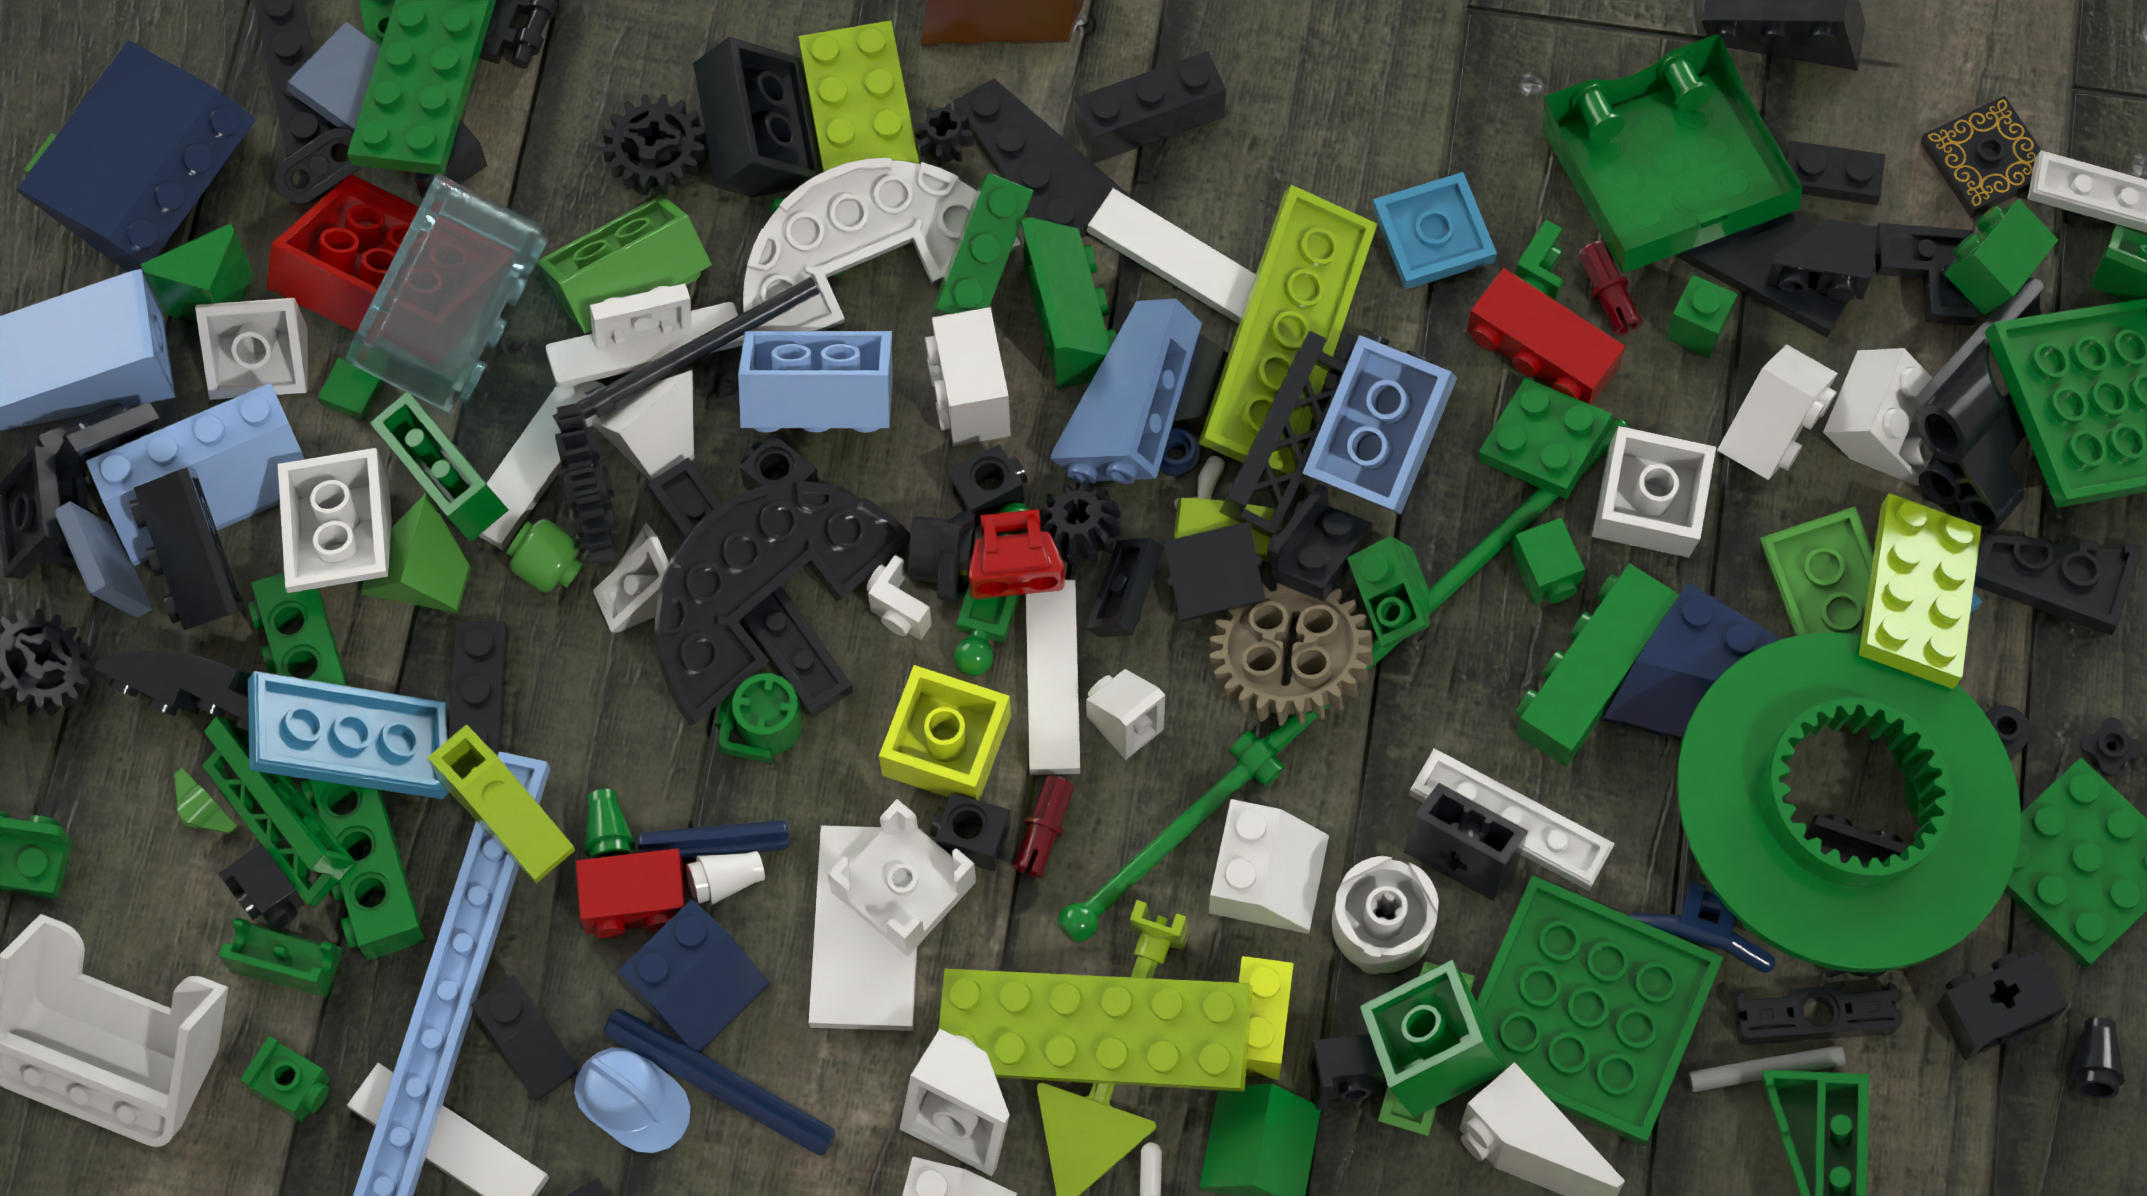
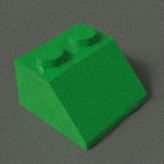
(1432, 1039)

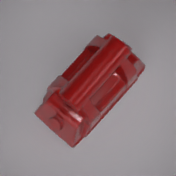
(1014, 562)

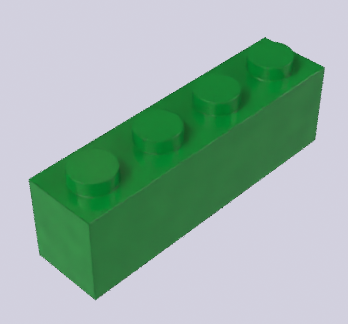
(1595, 666)

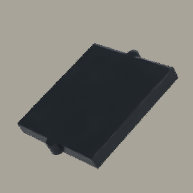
(1214, 571)

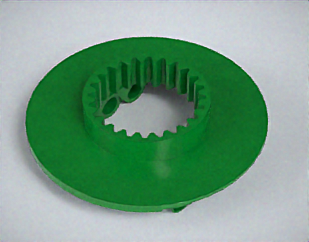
(1783, 884)

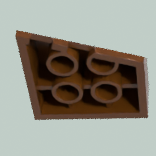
(999, 21)

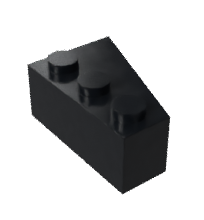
(1791, 29)

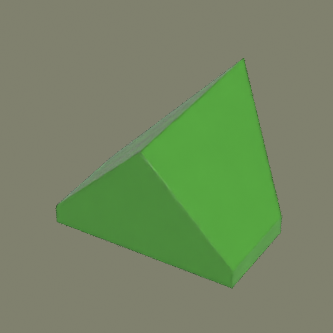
(423, 562)

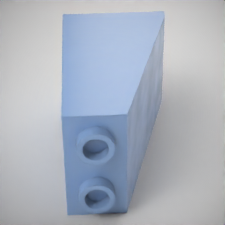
(84, 353)

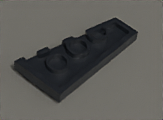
(1035, 156)

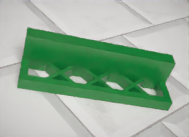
(285, 813)

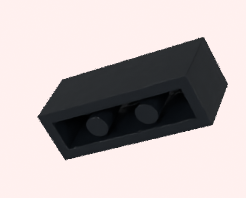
(1150, 107)

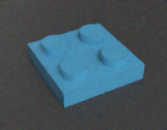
(1434, 230)

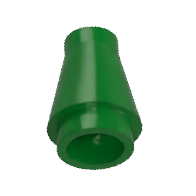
(606, 826)

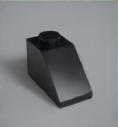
(524, 1038)

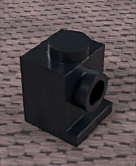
(262, 888)
(1344, 1069)

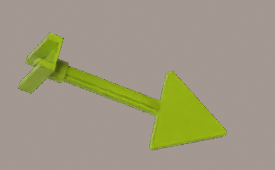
(1086, 1132)

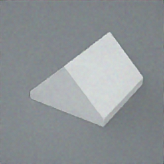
(253, 346)

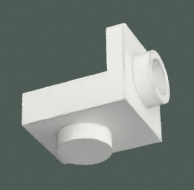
(895, 607)

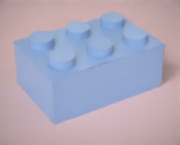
(816, 380)
(1380, 424)

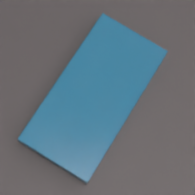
(344, 734)

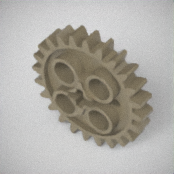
(1337, 654)

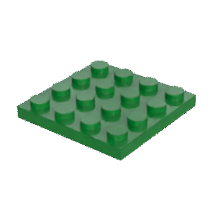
(2081, 396)
(1595, 1006)

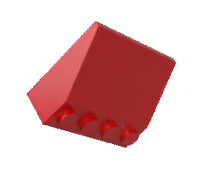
(340, 250)

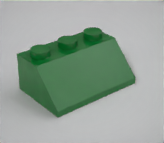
(1066, 300)

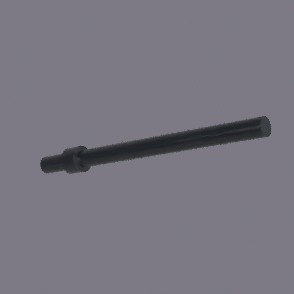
(601, 399)

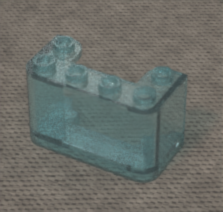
(446, 294)

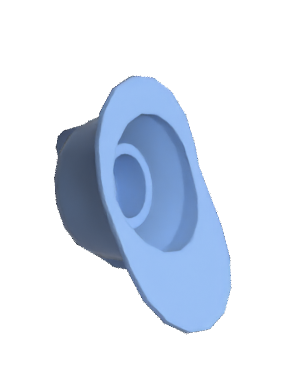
(632, 1100)

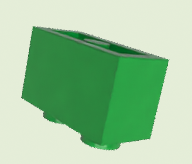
(2000, 256)

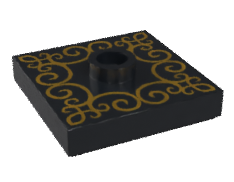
(1984, 155)

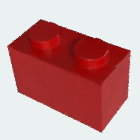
(630, 891)

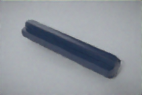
(719, 839)

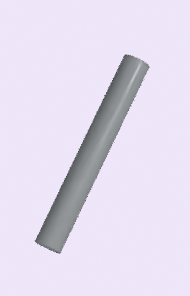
(1752, 1070)

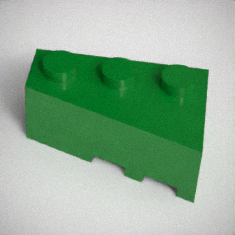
(1822, 1129)

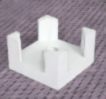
(902, 880)

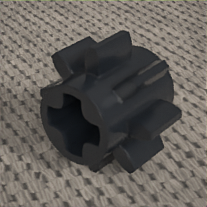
(943, 122)

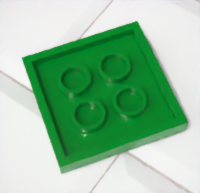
(2081, 863)

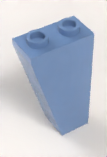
(1132, 398)

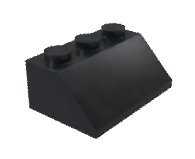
(756, 119)
(186, 549)

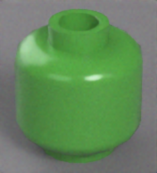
(545, 555)

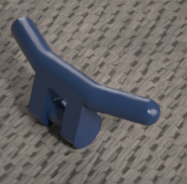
(1708, 933)

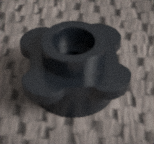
(2104, 759)

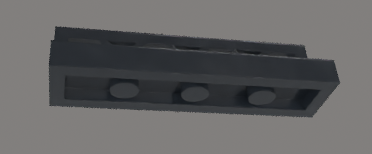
(1267, 438)

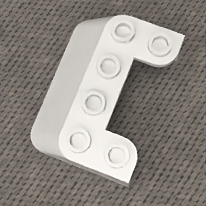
(98, 1045)

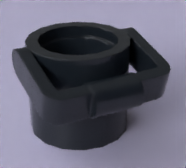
(942, 553)

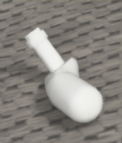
(1208, 478)

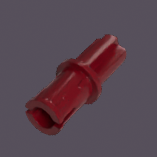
(1609, 287)
(1044, 825)

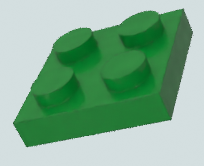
(1545, 438)

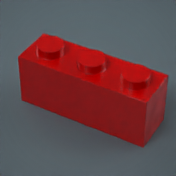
(1544, 338)

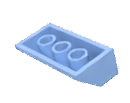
(229, 446)

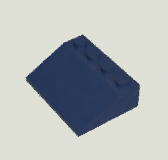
(135, 156)

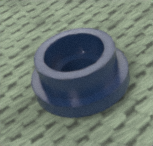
(1185, 442)

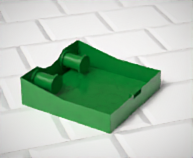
(1670, 155)

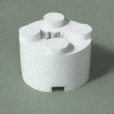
(1394, 888)

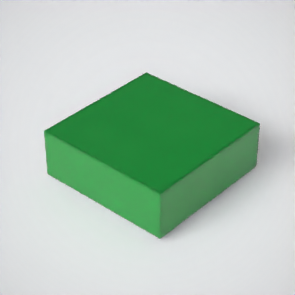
(350, 390)

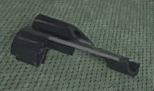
(1974, 426)

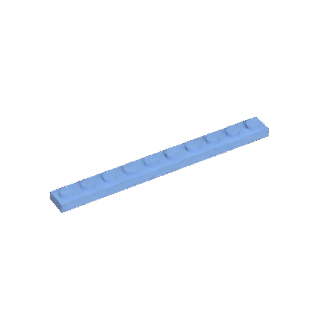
(444, 1005)

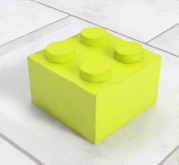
(945, 734)

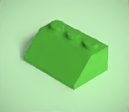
(625, 258)

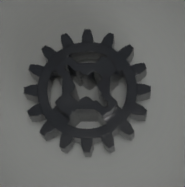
(656, 146)
(40, 663)

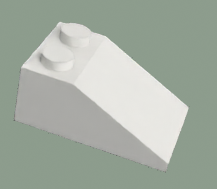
(334, 519)
(1533, 1140)

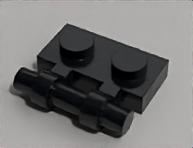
(524, 41)

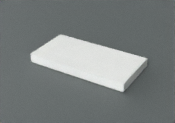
(855, 970)

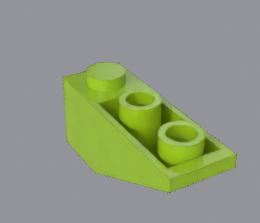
(500, 803)

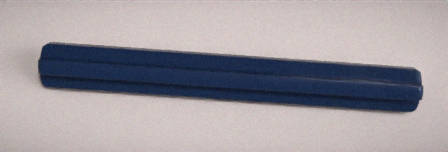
(719, 1082)

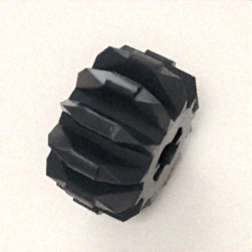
(1081, 522)

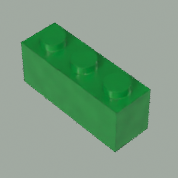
(982, 246)
(439, 466)

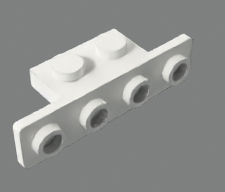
(634, 333)

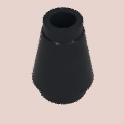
(2098, 1060)

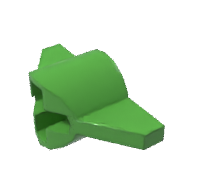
(198, 808)

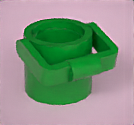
(765, 717)

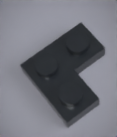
(1926, 255)

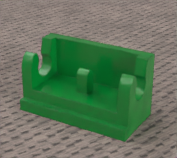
(281, 958)

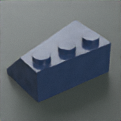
(1683, 661)

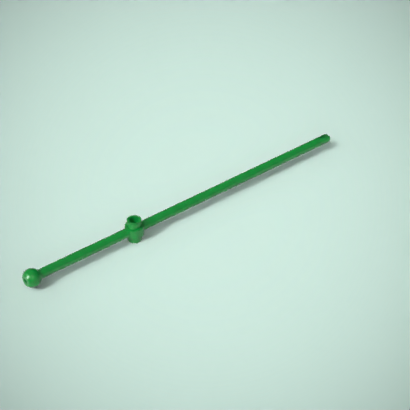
(1258, 757)

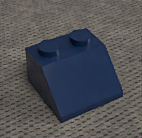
(693, 977)

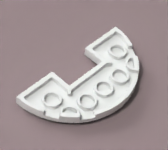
(847, 220)

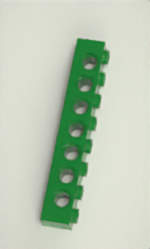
(395, 920)

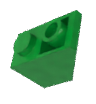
(1392, 589)

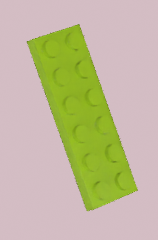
(1298, 287)
(1103, 1027)

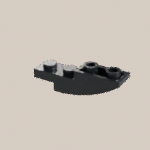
(180, 682)

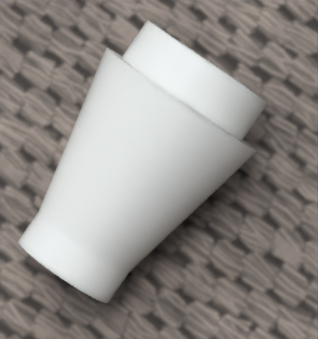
(722, 875)

